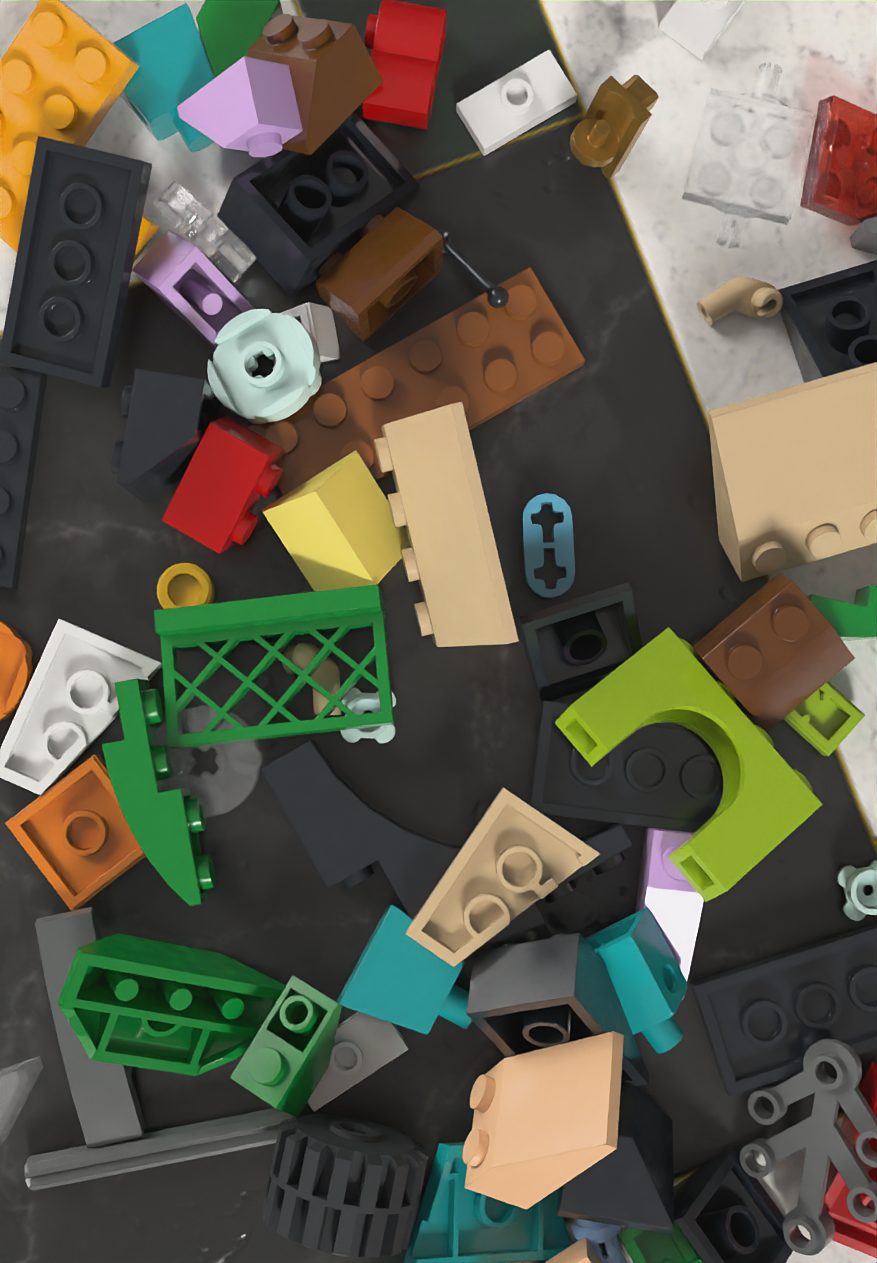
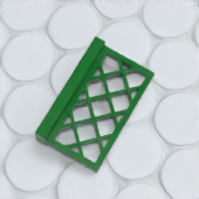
(272, 618)

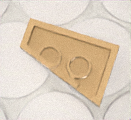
(495, 877)

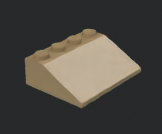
(797, 472)
(446, 529)

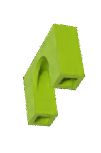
(761, 792)

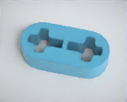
(561, 545)

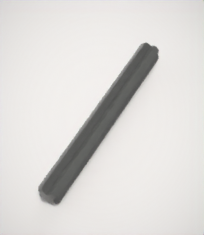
(154, 1149)

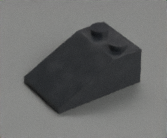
(307, 207)
(833, 321)
(549, 996)

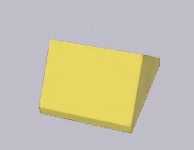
(339, 527)

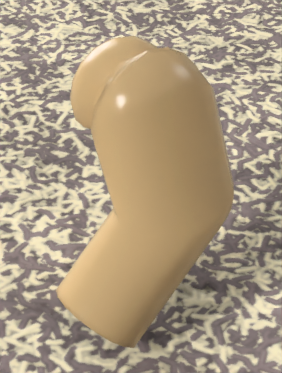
(742, 296)
(326, 675)

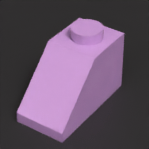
(246, 108)
(190, 286)

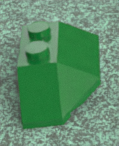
(164, 1004)

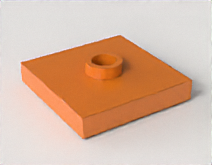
(78, 834)

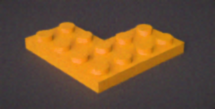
(56, 86)

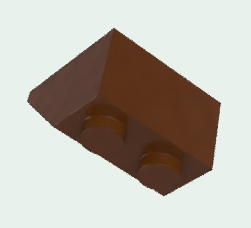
(327, 70)
(381, 271)
(774, 651)

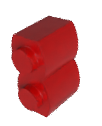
(407, 54)

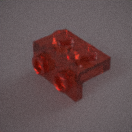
(842, 163)

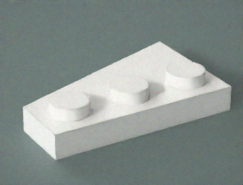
(67, 705)

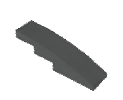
(100, 1090)

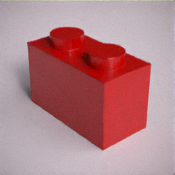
(224, 485)

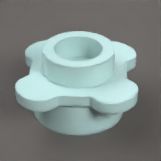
(359, 703)
(853, 882)

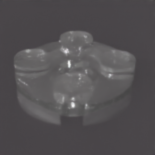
(204, 231)
(237, 763)

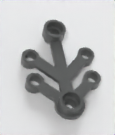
(822, 1141)

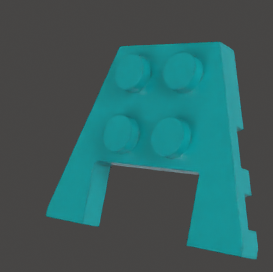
(476, 1228)

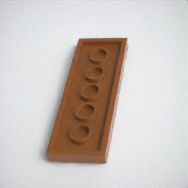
(468, 356)

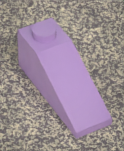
(669, 894)

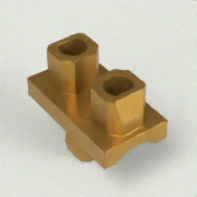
(613, 124)

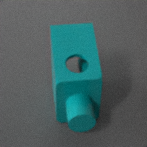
(169, 73)
(643, 977)
(404, 980)

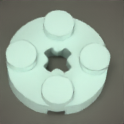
(234, 360)

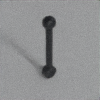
(496, 296)

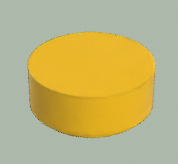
(184, 586)

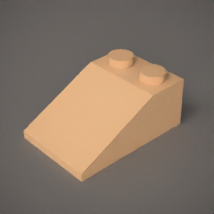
(544, 1118)

